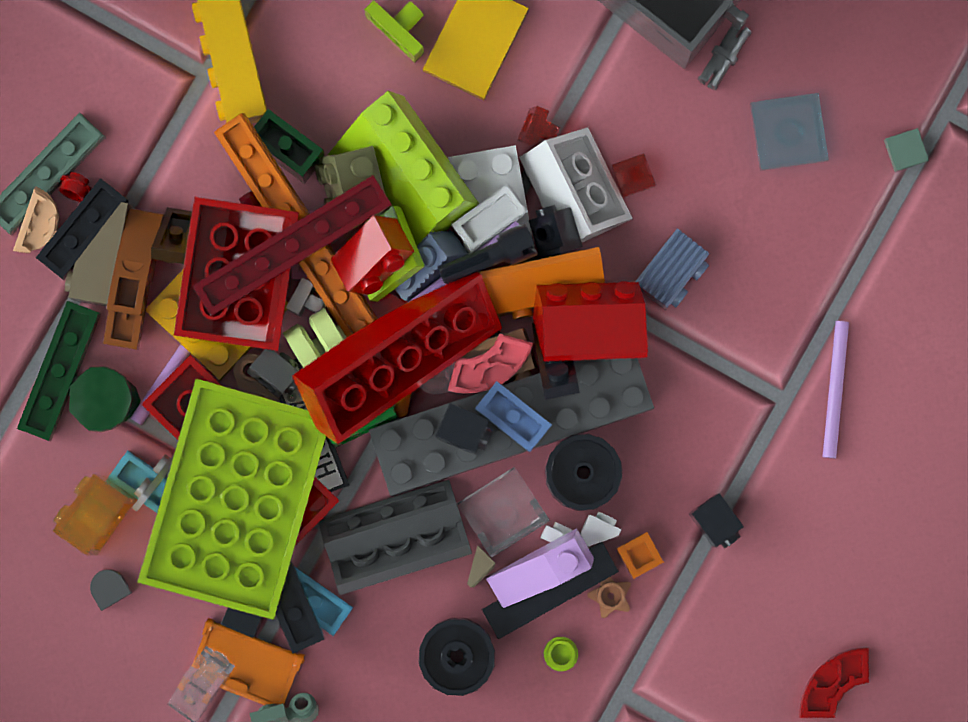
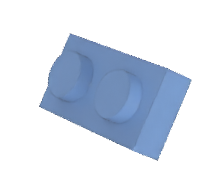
(513, 416)

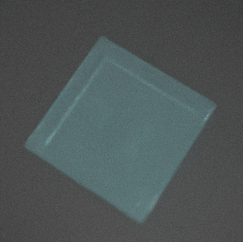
(789, 131)

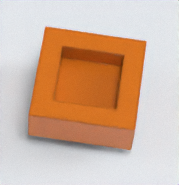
(640, 555)

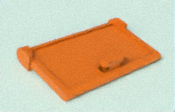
(260, 664)

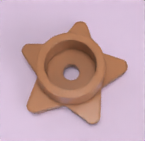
(608, 605)

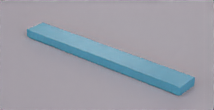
(327, 606)

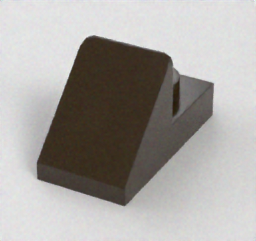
(172, 236)

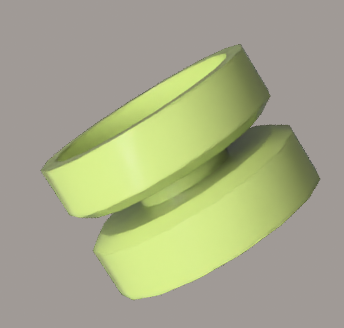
(327, 337)

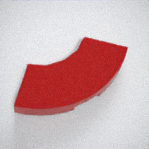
(833, 681)

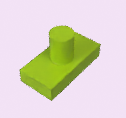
(398, 28)

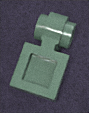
(293, 713)

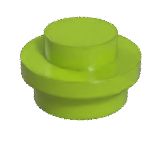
(560, 653)

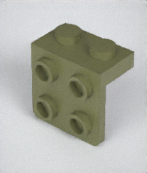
(347, 170)

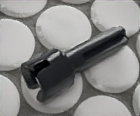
(511, 246)

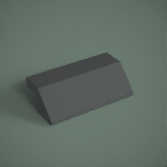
(394, 537)

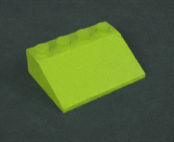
(410, 165)

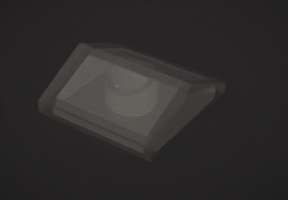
(503, 512)

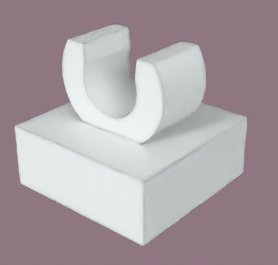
(304, 298)

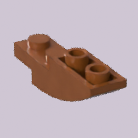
(131, 280)

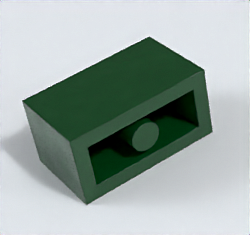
(289, 146)

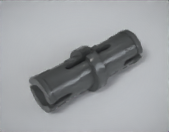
(724, 56)

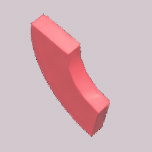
(496, 364)

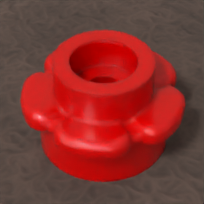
(74, 186)

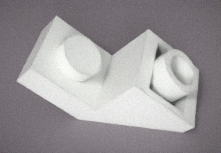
(594, 530)

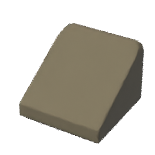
(480, 568)

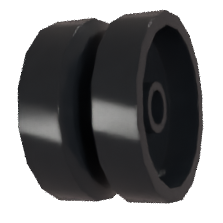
(603, 477)
(454, 677)

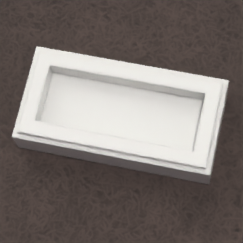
(489, 218)

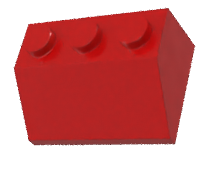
(591, 321)

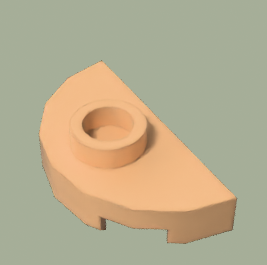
(39, 222)

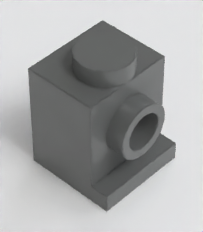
(274, 372)

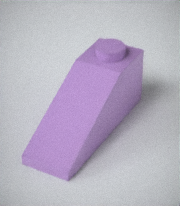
(542, 569)

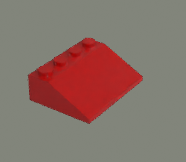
(216, 237)

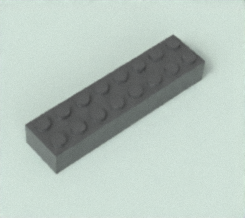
(415, 457)

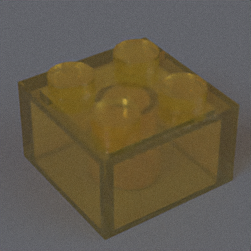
(93, 514)

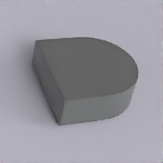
(108, 588)

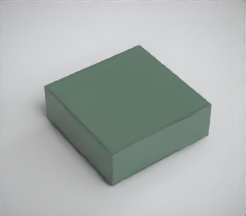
(906, 150)

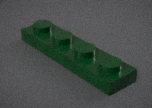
(58, 371)

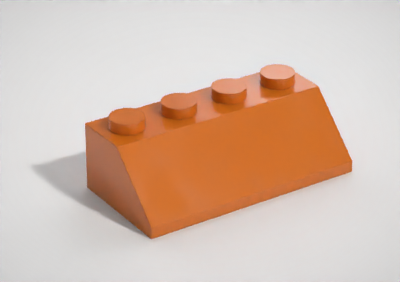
(514, 286)

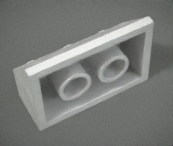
(574, 175)

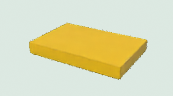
(475, 43)

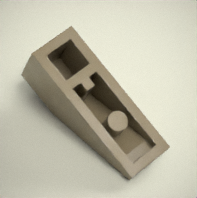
(95, 267)

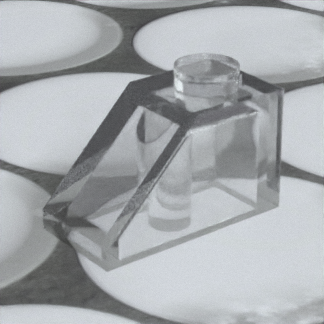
(201, 684)

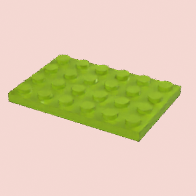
(233, 500)

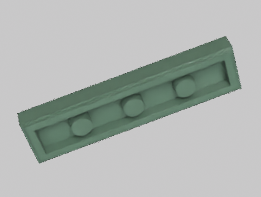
(57, 159)

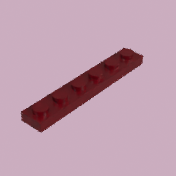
(292, 245)

